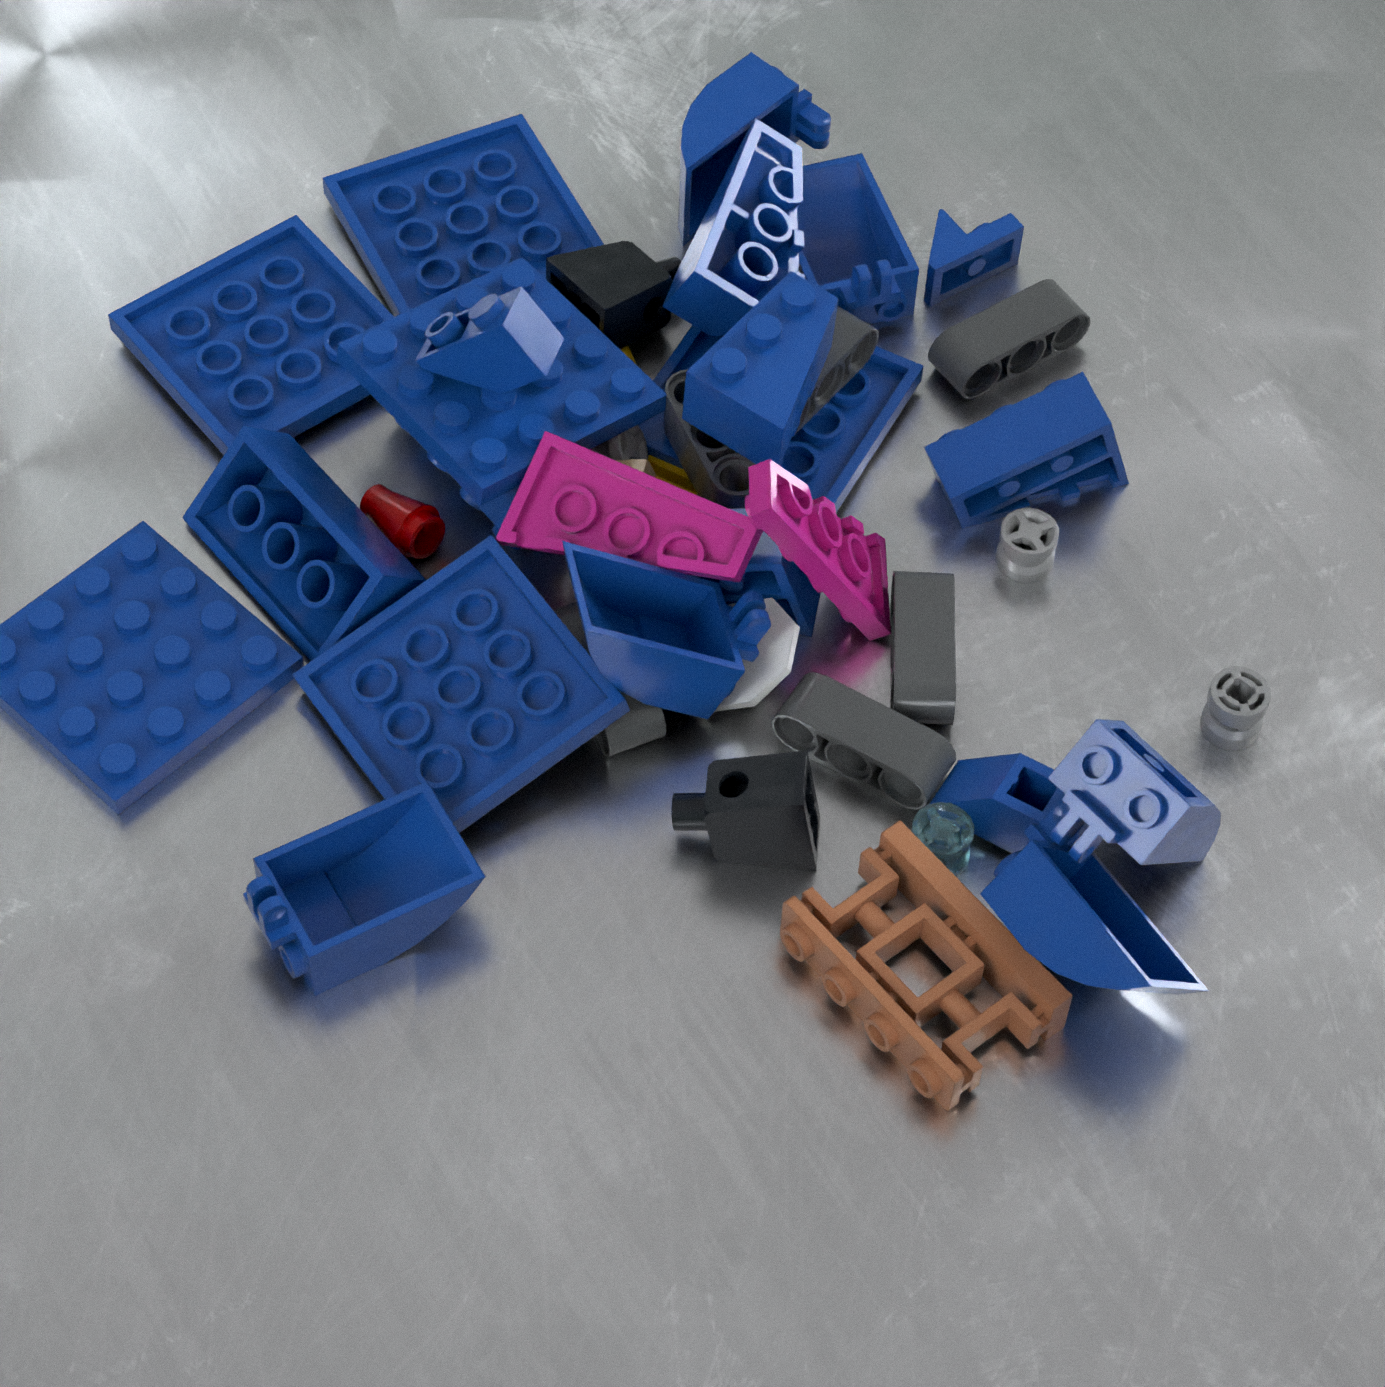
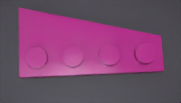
(623, 512)
(826, 548)

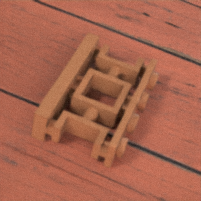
(958, 932)

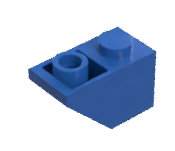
(493, 344)
(1001, 796)

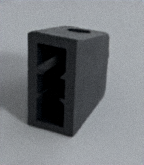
(616, 288)
(756, 811)

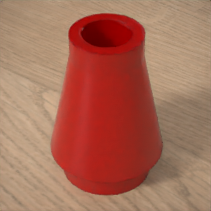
(406, 522)

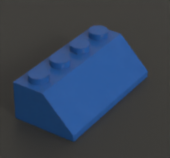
(297, 541)

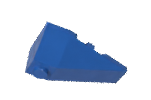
(745, 237)

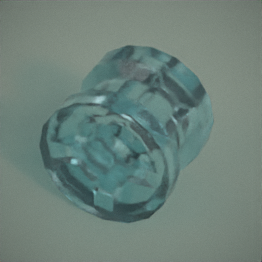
(947, 827)

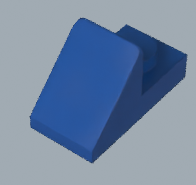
(968, 259)

